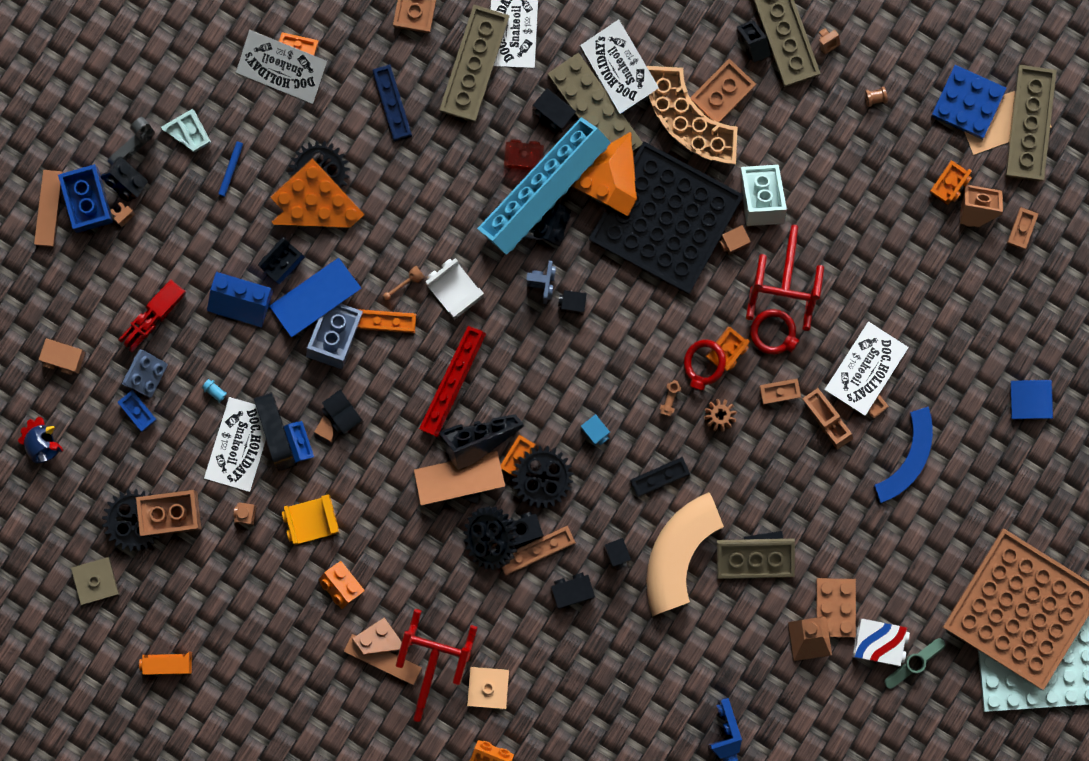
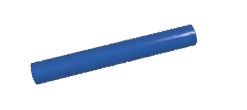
(230, 169)

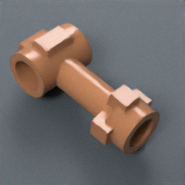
(673, 388)

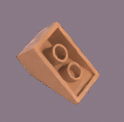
(168, 513)

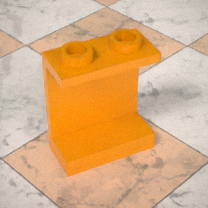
(310, 520)

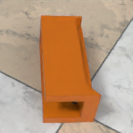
(166, 664)

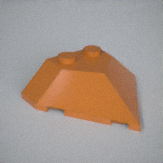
(612, 176)

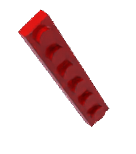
(452, 381)

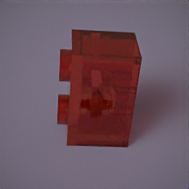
(513, 156)

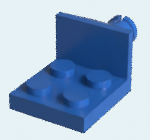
(727, 748)

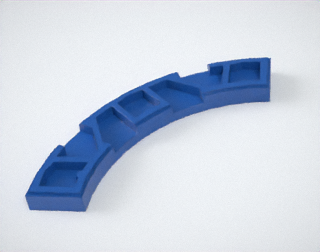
(916, 459)

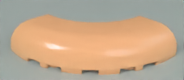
(687, 122)
(674, 551)

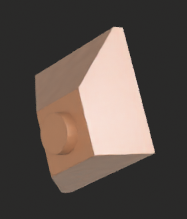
(980, 205)
(810, 638)

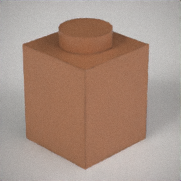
(734, 240)

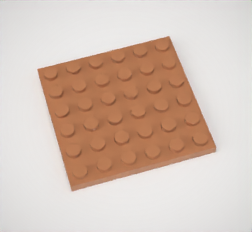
(1021, 609)

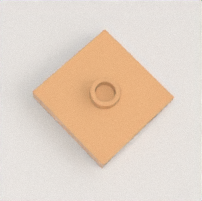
(488, 687)

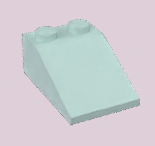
(763, 195)

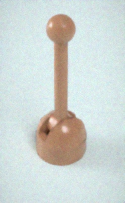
(414, 275)

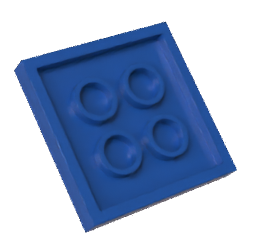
(968, 102)

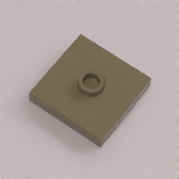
(95, 581)

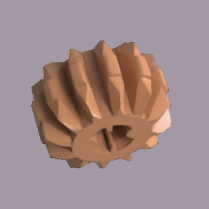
(725, 420)

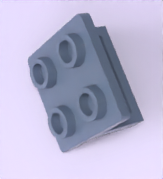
(538, 280)
(144, 373)

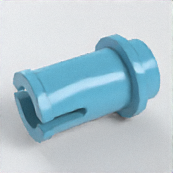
(215, 391)

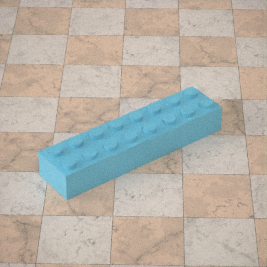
(544, 185)

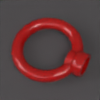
(790, 342)
(698, 381)

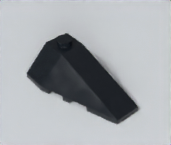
(473, 442)

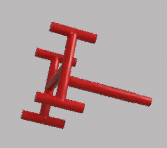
(786, 281)
(409, 639)

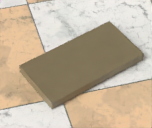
(755, 558)

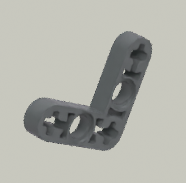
(142, 134)

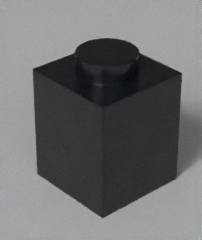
(572, 302)

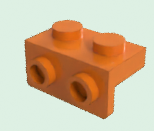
(950, 182)
(732, 345)
(340, 585)

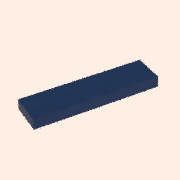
(392, 103)

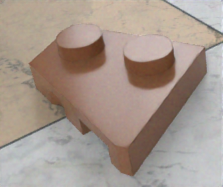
(377, 639)

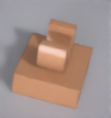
(828, 41)
(124, 215)

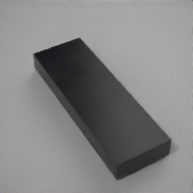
(660, 477)

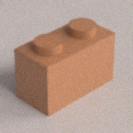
(61, 356)

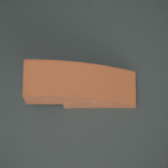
(828, 418)

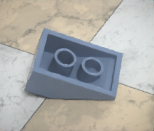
(334, 335)

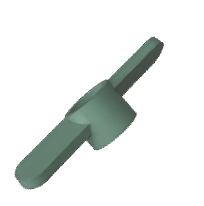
(905, 670)

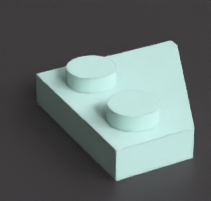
(188, 131)

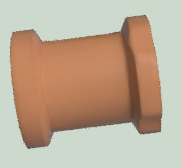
(876, 96)

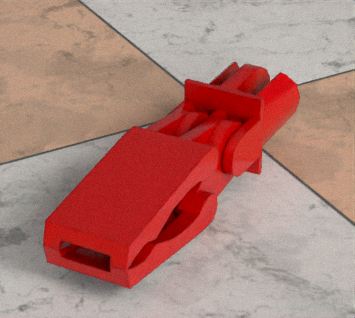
(160, 307)

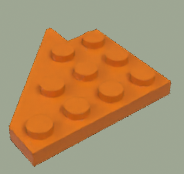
(314, 200)

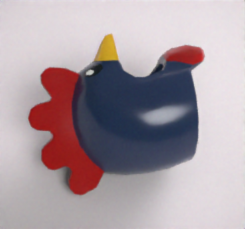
(39, 441)

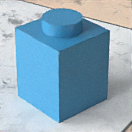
(595, 430)

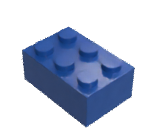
(85, 198)

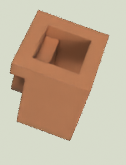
(244, 513)

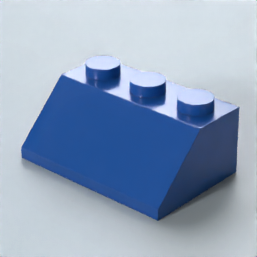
(239, 299)

